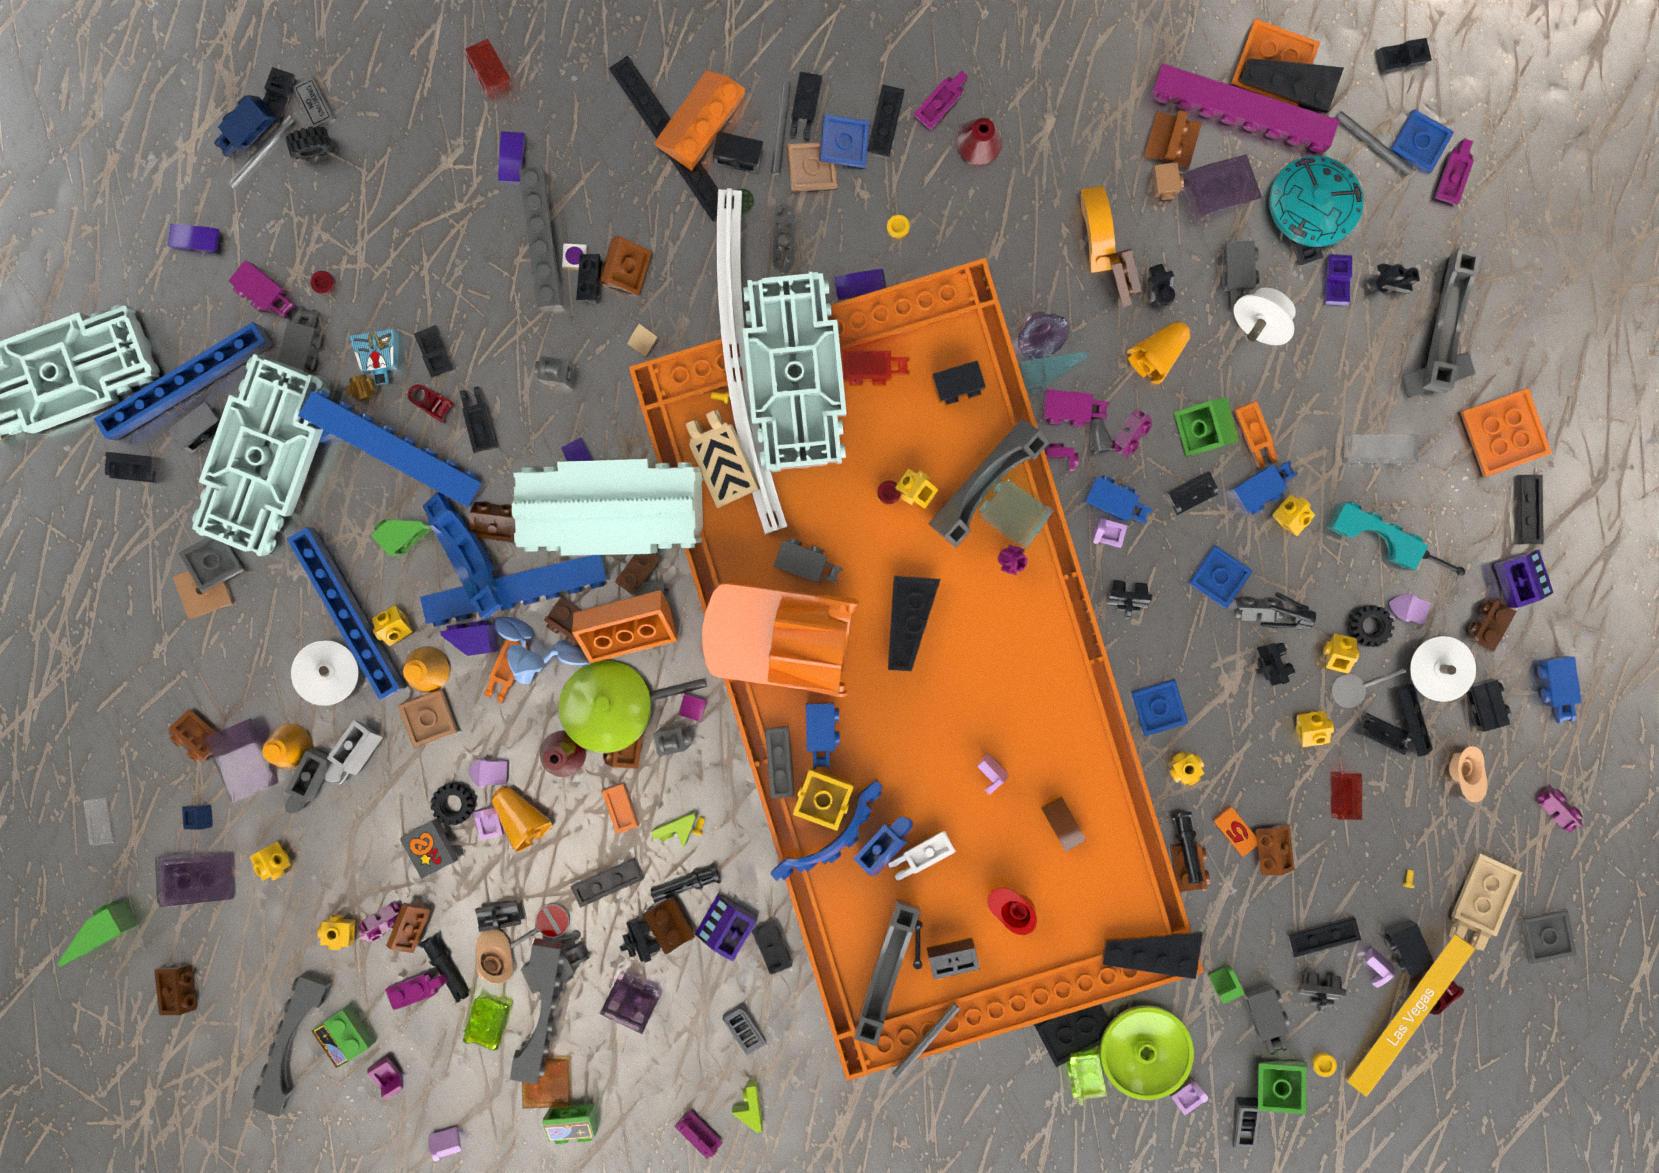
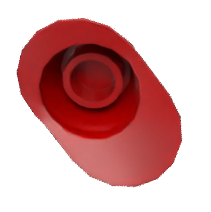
(1013, 910)

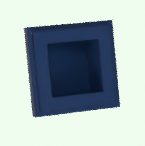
(197, 817)

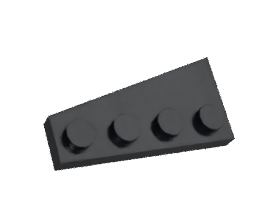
(1297, 82)
(909, 615)
(1166, 954)

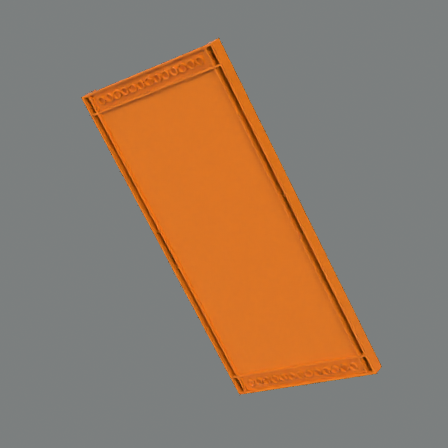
(998, 672)

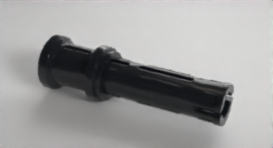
(1186, 837)
(695, 880)
(438, 958)

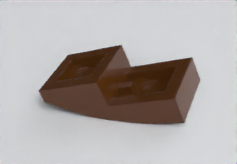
(1063, 824)

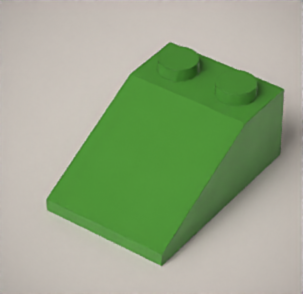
(107, 924)

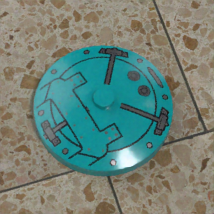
(1316, 201)

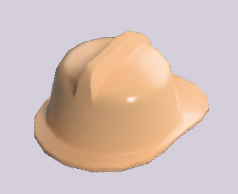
(1469, 771)
(493, 957)

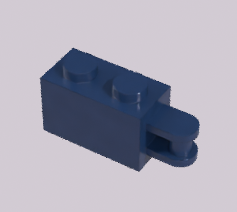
(244, 124)

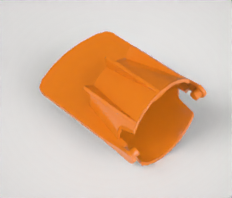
(777, 637)

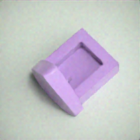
(1109, 532)
(1410, 608)
(488, 772)
(993, 772)
(488, 823)
(1381, 965)
(1189, 1096)
(444, 1143)

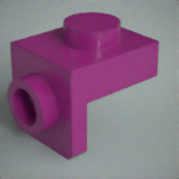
(1058, 450)
(386, 1077)

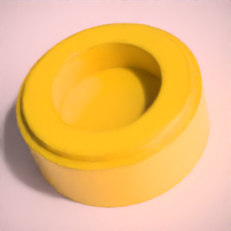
(898, 226)
(1324, 1064)

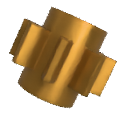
(361, 387)

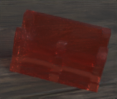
(487, 67)
(1346, 795)

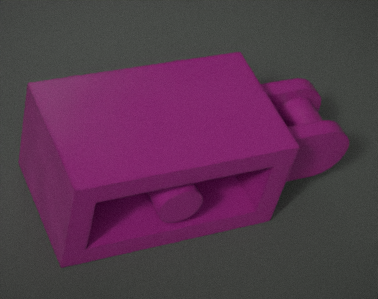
(261, 289)
(1071, 407)

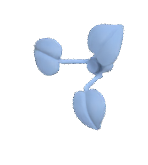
(525, 662)

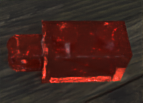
(872, 367)

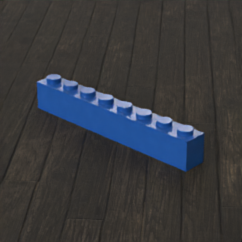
(183, 381)
(389, 448)
(520, 587)
(346, 613)

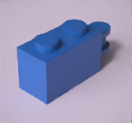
(1262, 487)
(1115, 500)
(1560, 686)
(821, 731)
(884, 846)

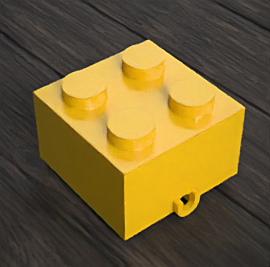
(823, 799)

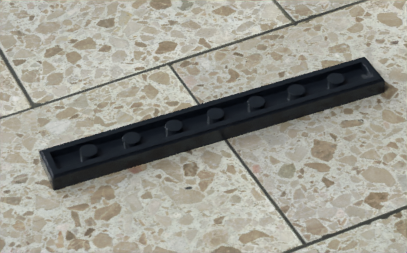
(656, 120)

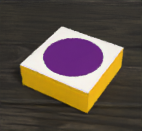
(571, 255)

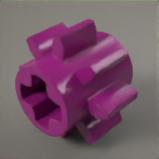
(1012, 559)

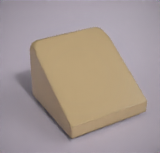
(642, 340)

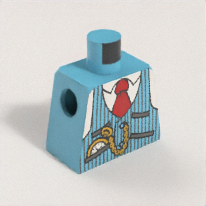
(377, 353)

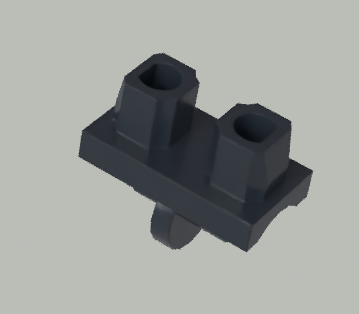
(1396, 278)
(1161, 285)
(1129, 601)
(1272, 665)
(498, 916)
(644, 950)
(1332, 990)

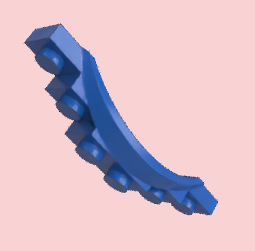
(465, 555)
(832, 851)

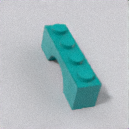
(1403, 548)

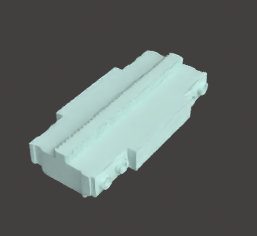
(71, 368)
(794, 371)
(258, 457)
(608, 507)

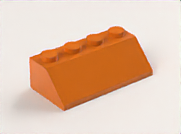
(700, 118)
(624, 626)

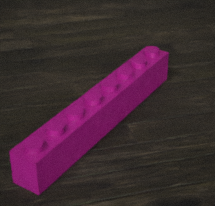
(1244, 108)

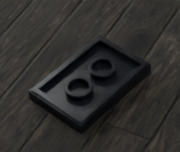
(1073, 1033)

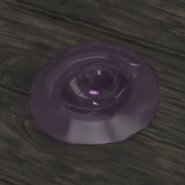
(1043, 335)

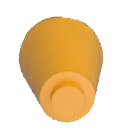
(1159, 351)
(426, 669)
(287, 746)
(519, 818)

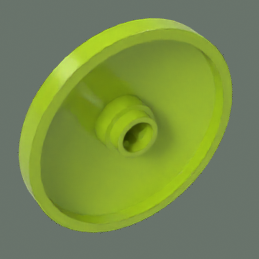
(605, 706)
(1146, 1052)

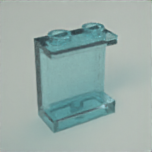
(1015, 513)

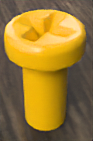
(722, 397)
(698, 828)
(1409, 879)

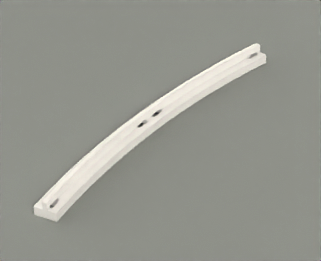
(732, 334)

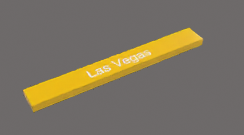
(1411, 1015)

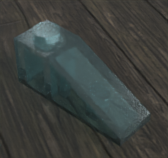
(1044, 371)

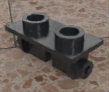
(588, 277)

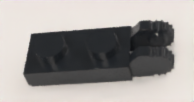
(805, 102)
(478, 422)

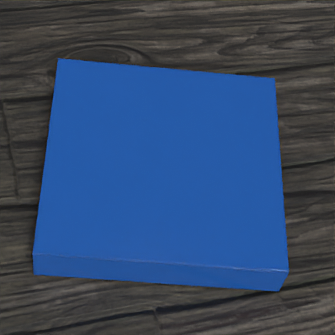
(844, 140)
(1421, 141)
(1220, 576)
(1159, 707)

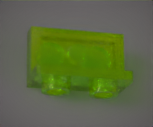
(486, 1022)
(1087, 1076)

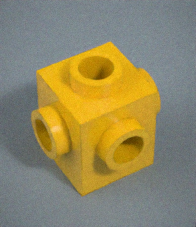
(916, 488)
(1294, 514)
(391, 625)
(1341, 653)
(1314, 728)
(1180, 762)
(270, 862)
(336, 932)

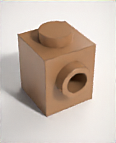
(1167, 180)

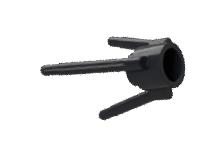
(1302, 616)

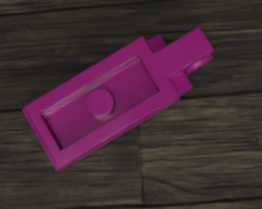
(941, 100)
(1456, 173)
(414, 989)

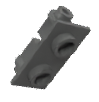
(1249, 607)

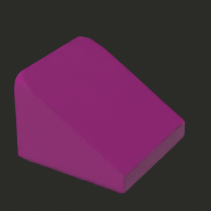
(692, 707)

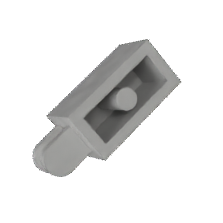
(351, 752)

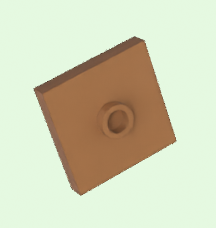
(807, 171)
(197, 602)
(427, 718)

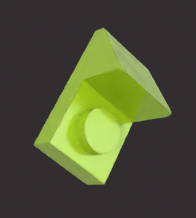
(681, 825)
(750, 1113)

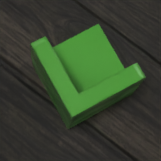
(1226, 984)

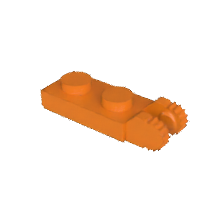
(1255, 432)
(502, 672)

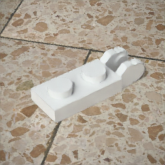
(924, 854)

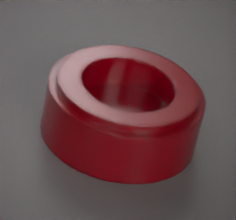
(322, 282)
(888, 493)

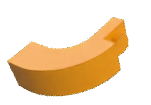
(1099, 227)

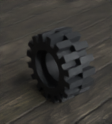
(308, 142)
(1361, 615)
(439, 807)

